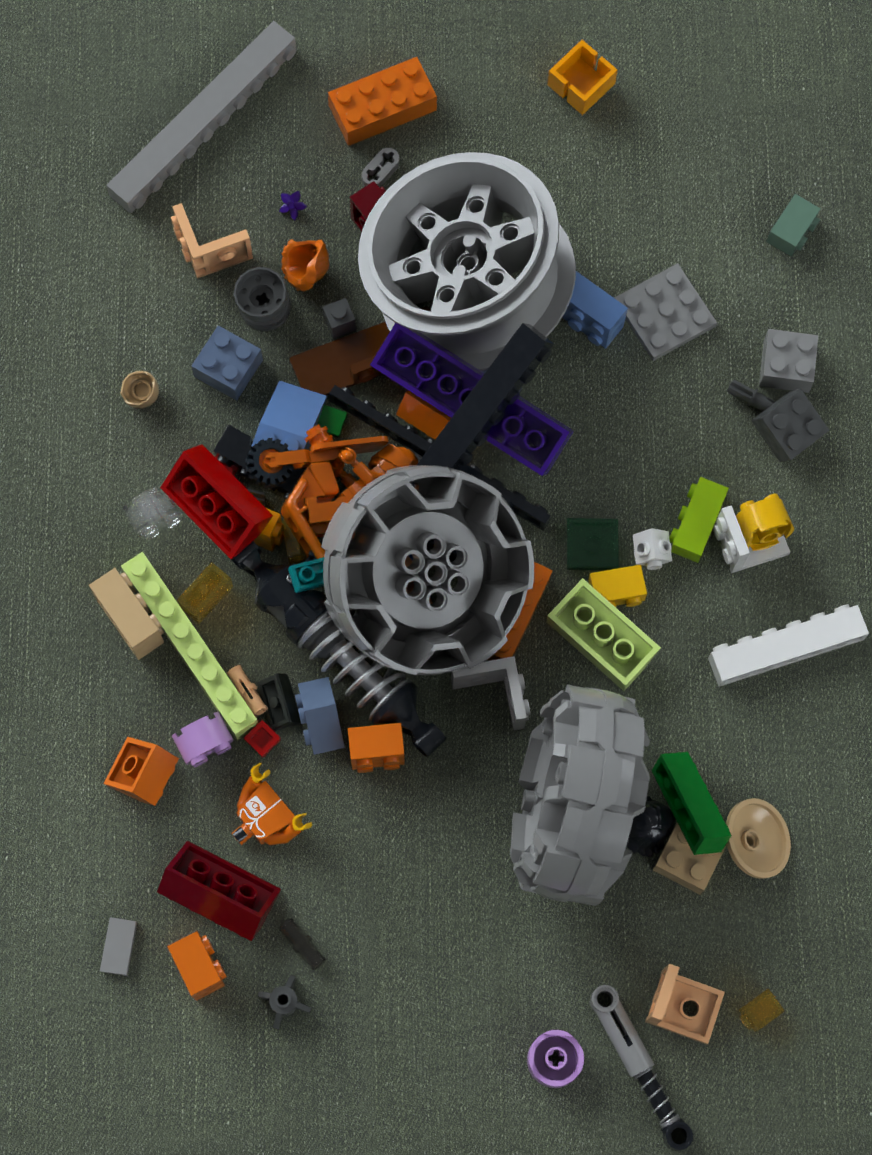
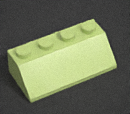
(603, 634)

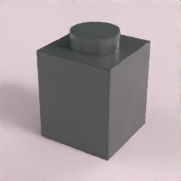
(339, 318)

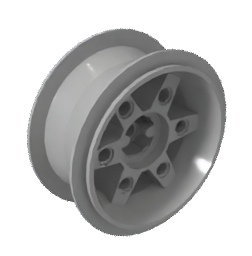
(456, 215)

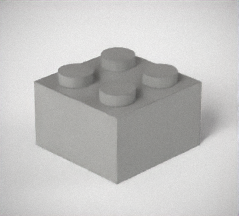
(788, 360)

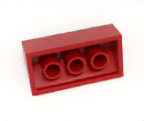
(215, 500)

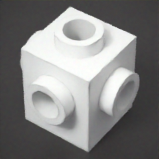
(652, 548)

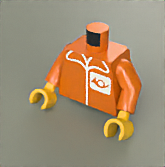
(265, 813)

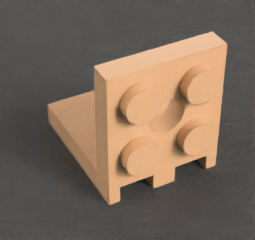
(212, 255)
(669, 1000)

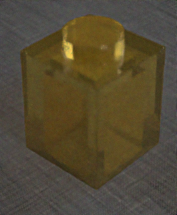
(760, 1011)

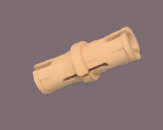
(238, 677)

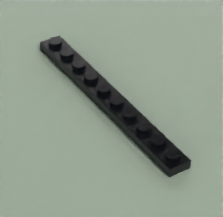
(410, 438)

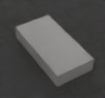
(118, 946)

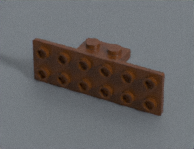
(341, 361)

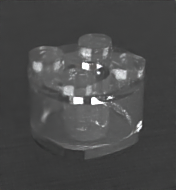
(151, 512)

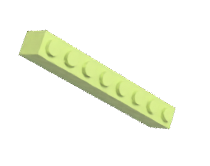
(190, 646)

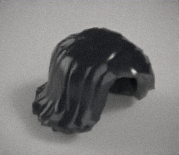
(650, 828)

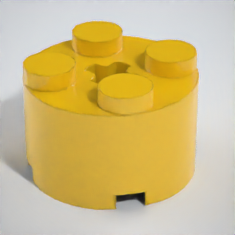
(764, 522)

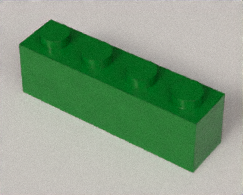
(691, 803)

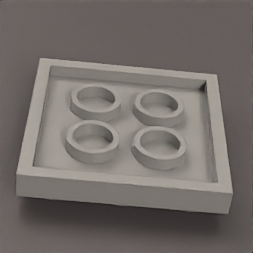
(666, 312)

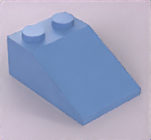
(290, 416)

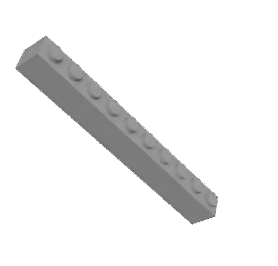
(202, 117)

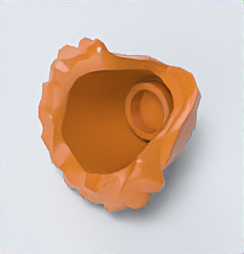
(304, 263)

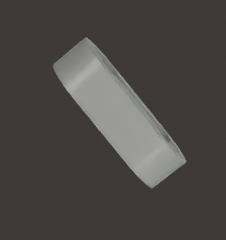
(376, 165)

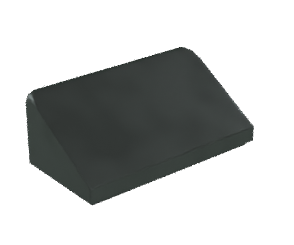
(280, 701)

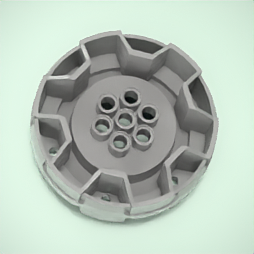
(369, 574)
(579, 795)

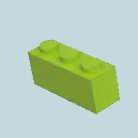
(697, 519)

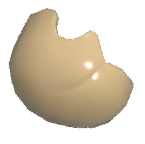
(139, 389)

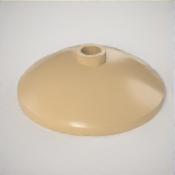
(758, 839)

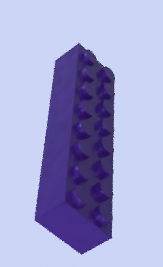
(448, 380)

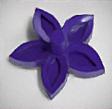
(292, 204)

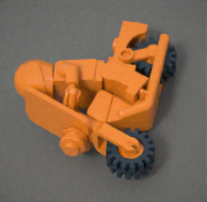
(310, 501)

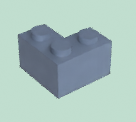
(319, 711)

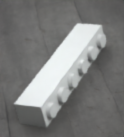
(787, 645)

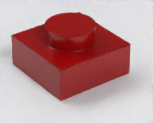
(262, 738)

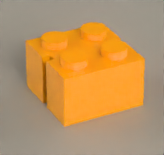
(578, 80)

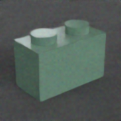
(793, 225)

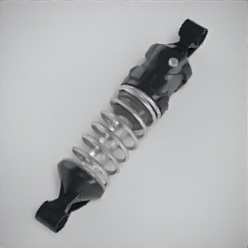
(312, 628)

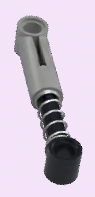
(639, 1064)

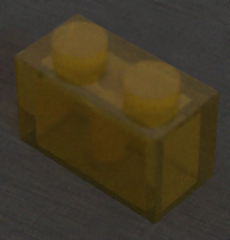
(205, 593)

